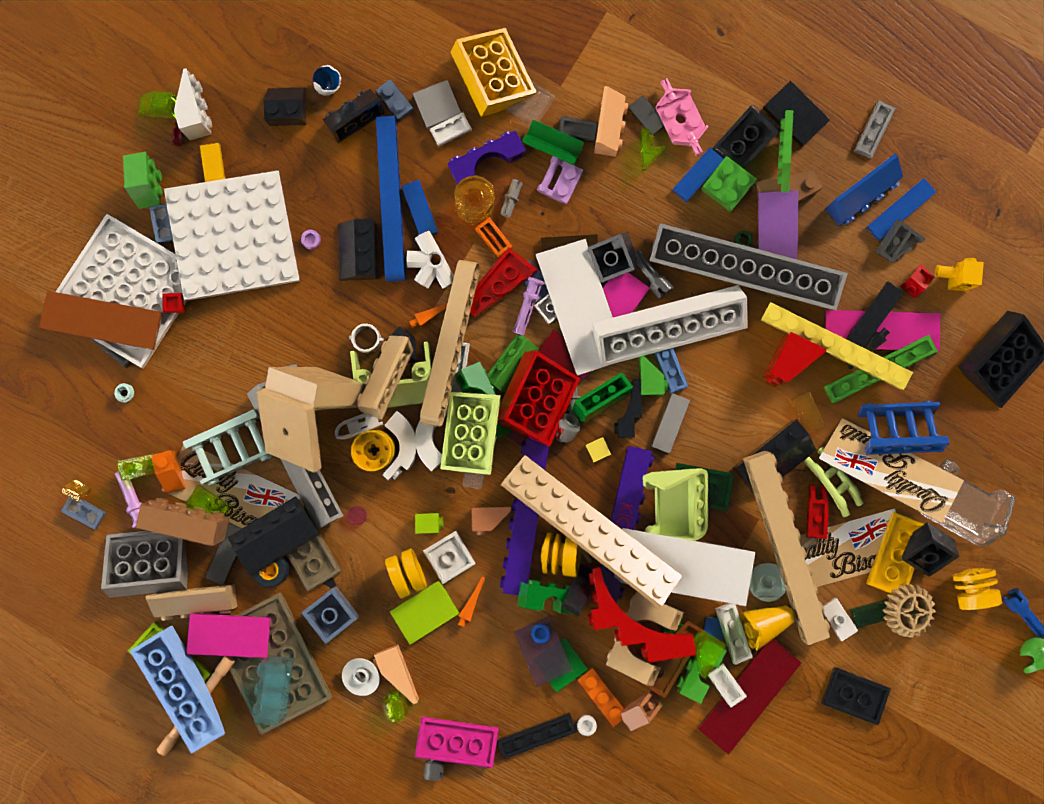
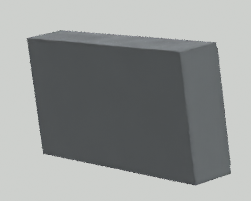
(646, 115)
(579, 129)

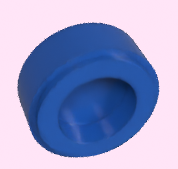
(541, 633)

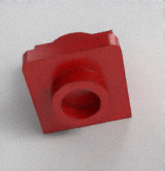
(918, 281)

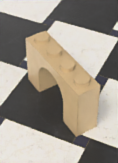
(625, 657)

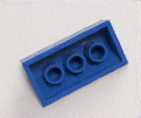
(866, 190)

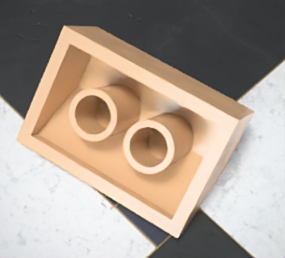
(610, 123)

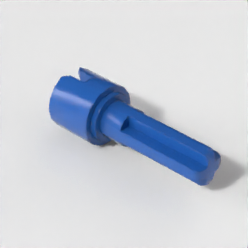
(1019, 604)

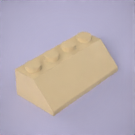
(385, 377)
(194, 600)

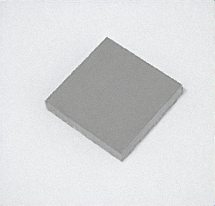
(436, 104)

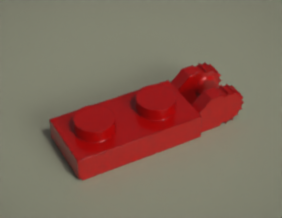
(817, 514)

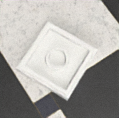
(449, 557)

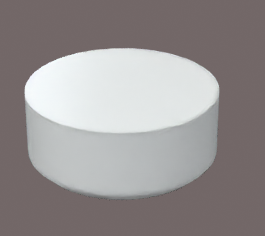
(586, 725)

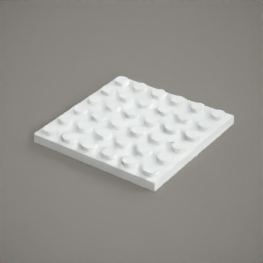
(231, 235)
(127, 271)

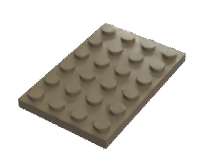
(285, 640)

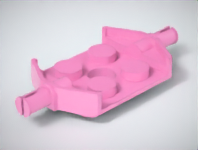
(676, 103)

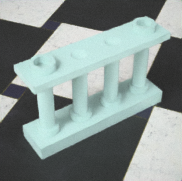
(214, 436)

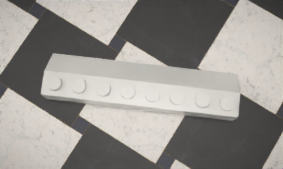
(671, 325)

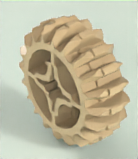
(913, 613)

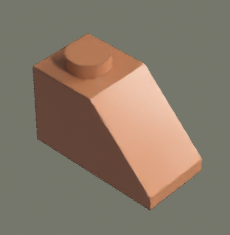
(487, 518)
(641, 710)

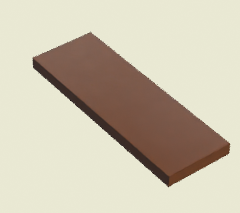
(100, 320)

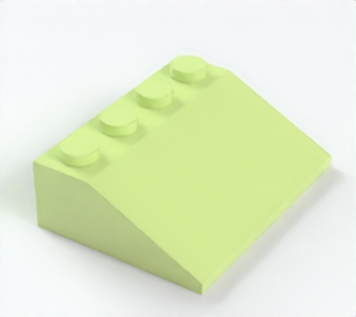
(470, 432)

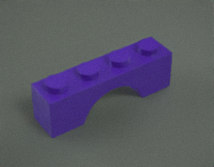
(507, 148)

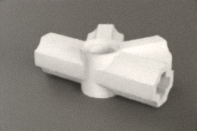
(422, 260)

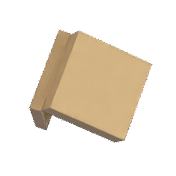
(290, 404)

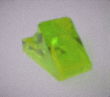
(648, 153)
(135, 467)

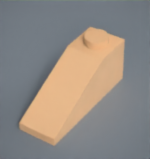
(394, 669)

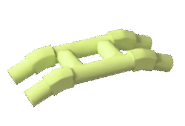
(836, 492)

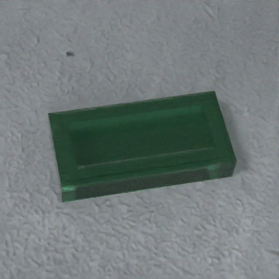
(868, 613)

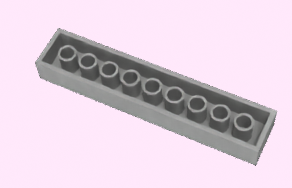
(747, 267)

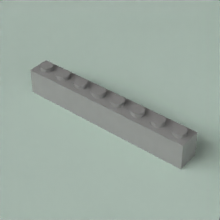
(309, 485)

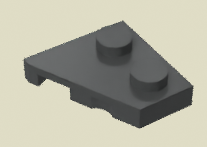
(898, 241)

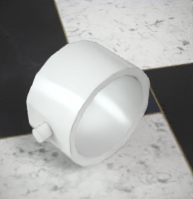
(355, 332)

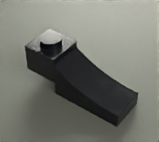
(625, 426)

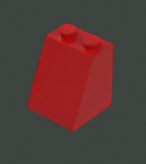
(791, 358)

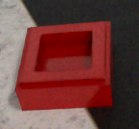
(173, 303)

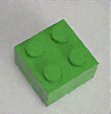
(142, 180)
(728, 184)

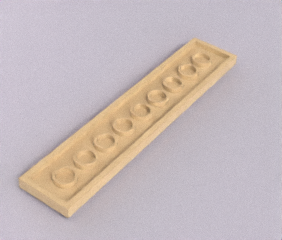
(591, 531)

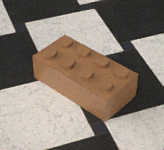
(182, 522)

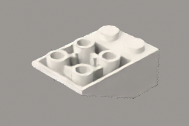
(191, 108)

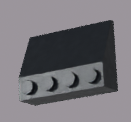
(1004, 358)

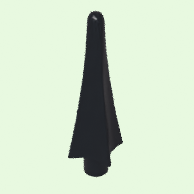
(876, 340)

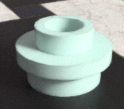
(119, 390)

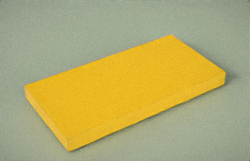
(888, 567)

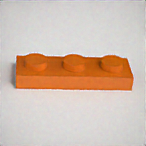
(601, 696)

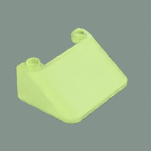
(679, 503)

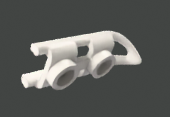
(355, 427)

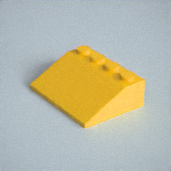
(492, 71)

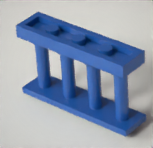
(900, 445)

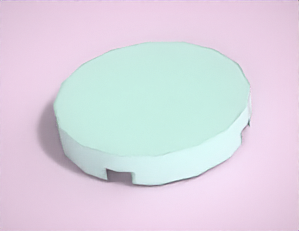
(766, 582)

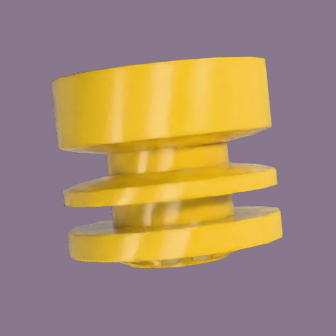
(368, 460)
(559, 554)
(977, 589)

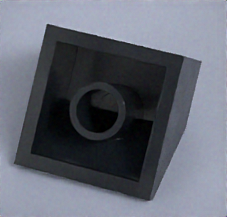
(285, 106)
(930, 550)

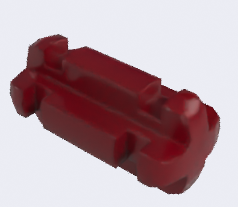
(177, 135)

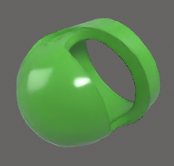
(1034, 648)

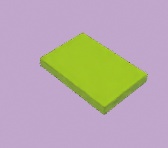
(424, 612)

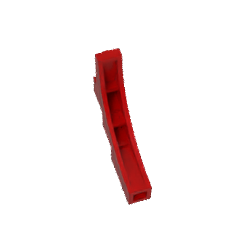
(657, 645)

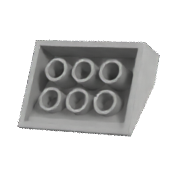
(143, 564)

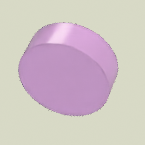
(310, 239)

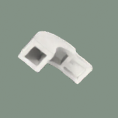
(406, 436)
(425, 445)

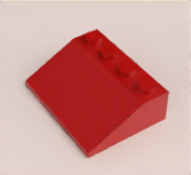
(537, 397)

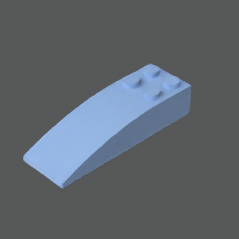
(179, 688)

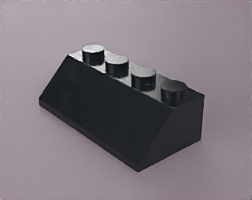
(788, 445)
(273, 536)

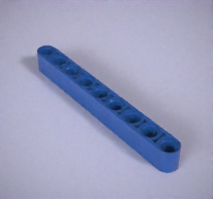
(390, 199)

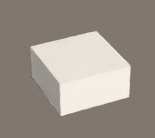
(546, 309)

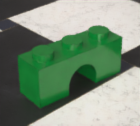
(533, 595)

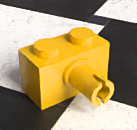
(962, 276)

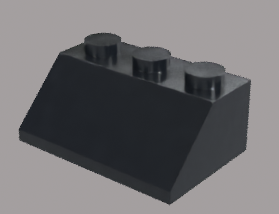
(354, 115)
(357, 250)

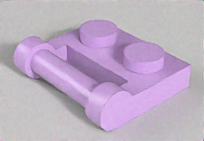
(565, 184)

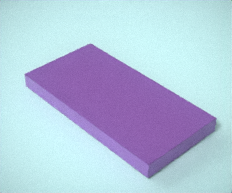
(778, 222)

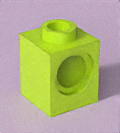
(428, 523)

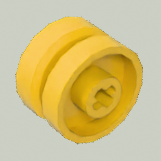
(406, 573)

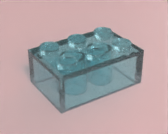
(273, 690)

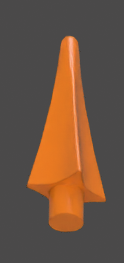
(424, 317)
(467, 611)

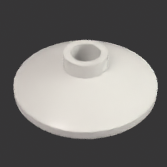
(355, 681)

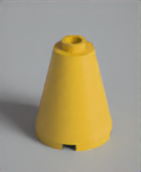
(765, 624)

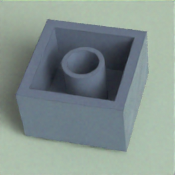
(330, 614)

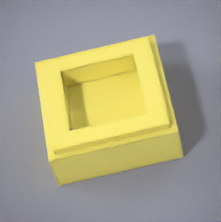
(598, 449)

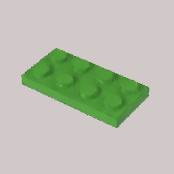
(785, 151)

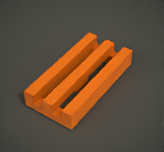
(488, 243)

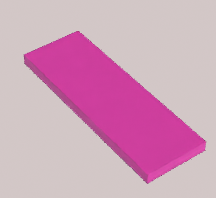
(622, 296)
(903, 327)

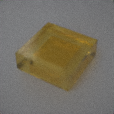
(76, 490)

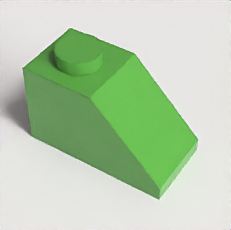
(651, 379)

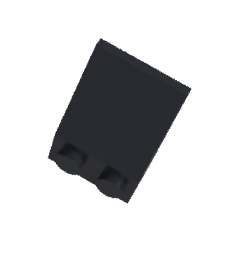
(747, 137)

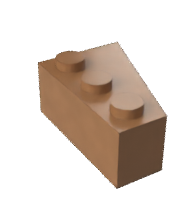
(806, 184)

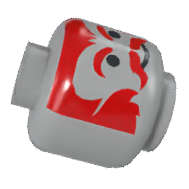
(568, 428)

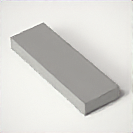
(874, 129)
(670, 423)

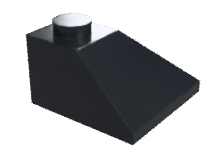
(613, 256)

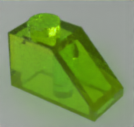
(157, 104)
(707, 652)

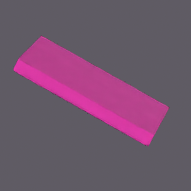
(228, 635)
(456, 742)

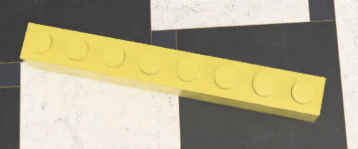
(838, 346)

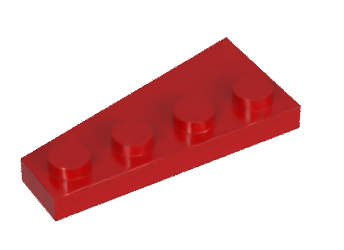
(500, 280)

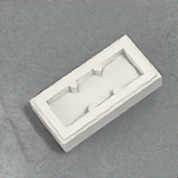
(450, 129)
(839, 619)
(726, 685)

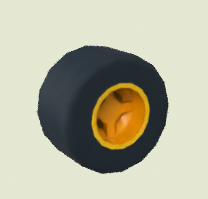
(271, 578)

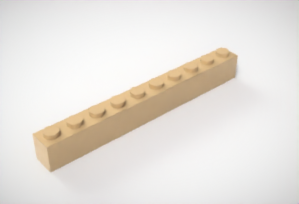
(786, 547)

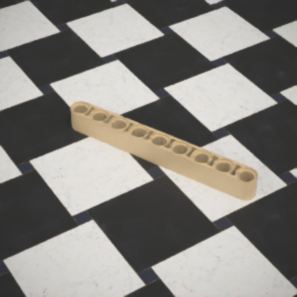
(450, 343)

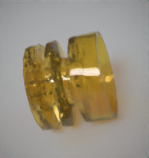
(474, 189)

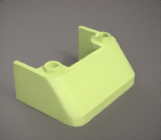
(409, 390)

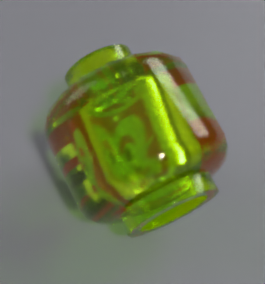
(395, 706)

